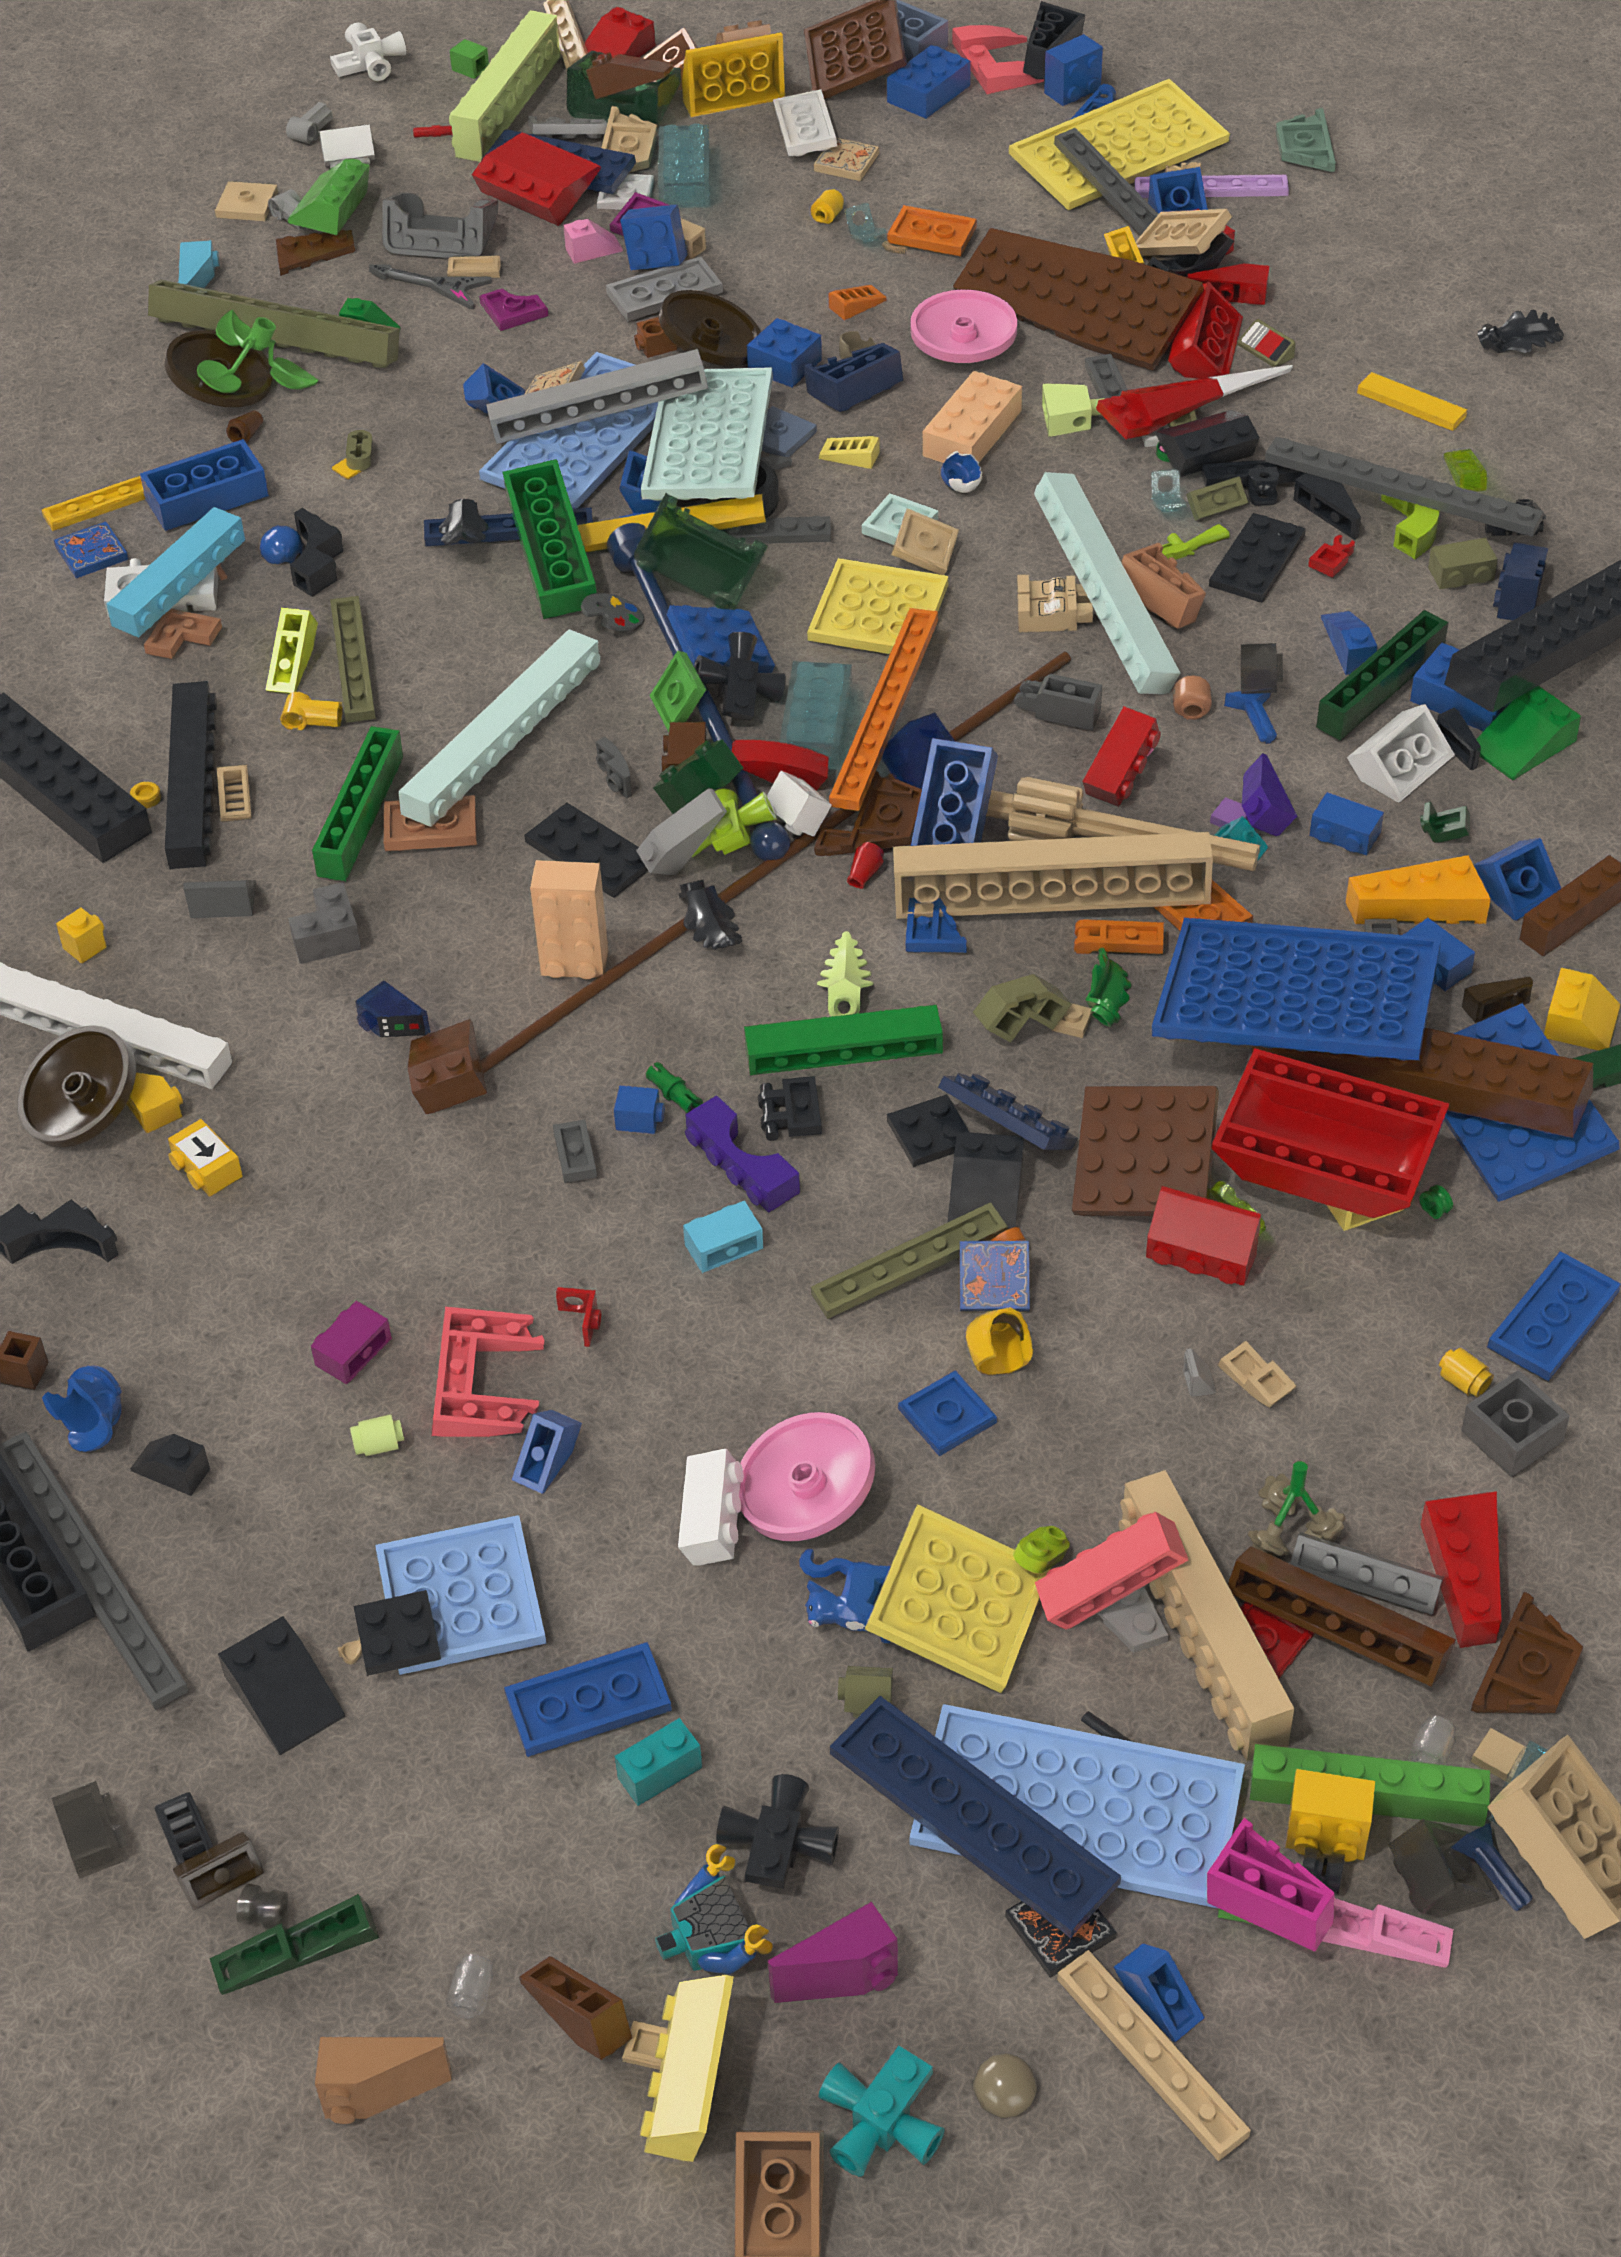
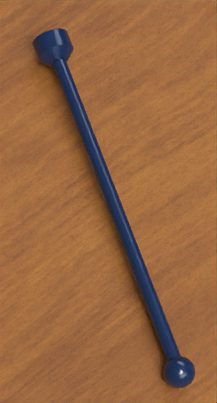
(769, 838)

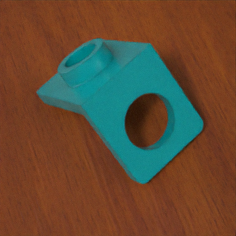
(1242, 831)

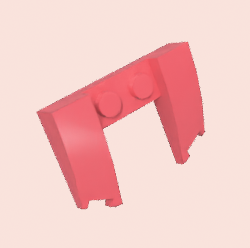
(973, 44)
(456, 1408)

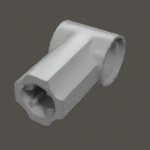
(308, 126)
(284, 204)

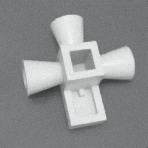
(368, 52)

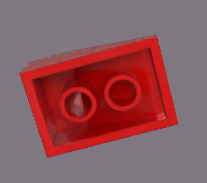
(622, 34)

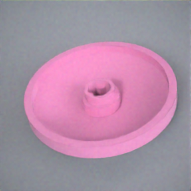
(963, 326)
(806, 1476)

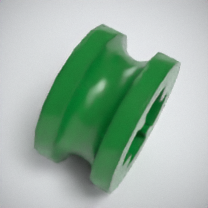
(1436, 1201)

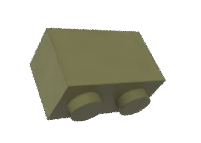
(1462, 563)

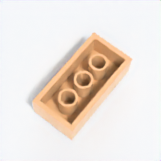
(973, 418)
(569, 919)

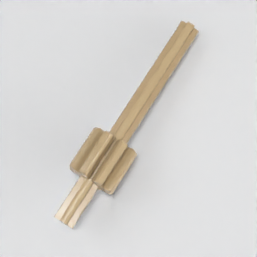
(1055, 812)

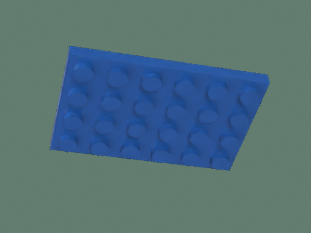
(1516, 1156)

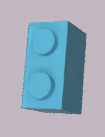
(723, 1236)

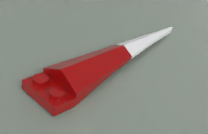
(1150, 408)

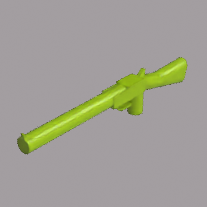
(1178, 549)

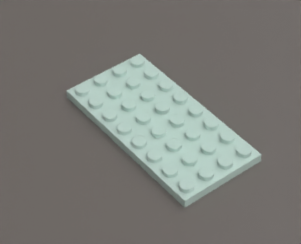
(710, 438)

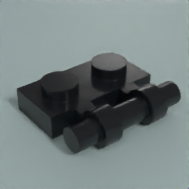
(801, 1108)

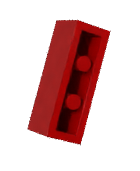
(1122, 756)

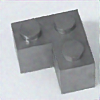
(327, 930)

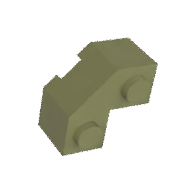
(1012, 1003)

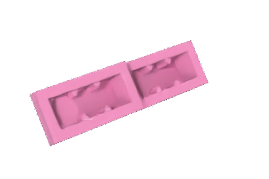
(1389, 1933)

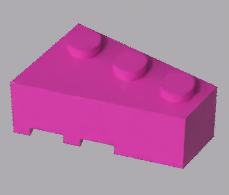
(1269, 1890)

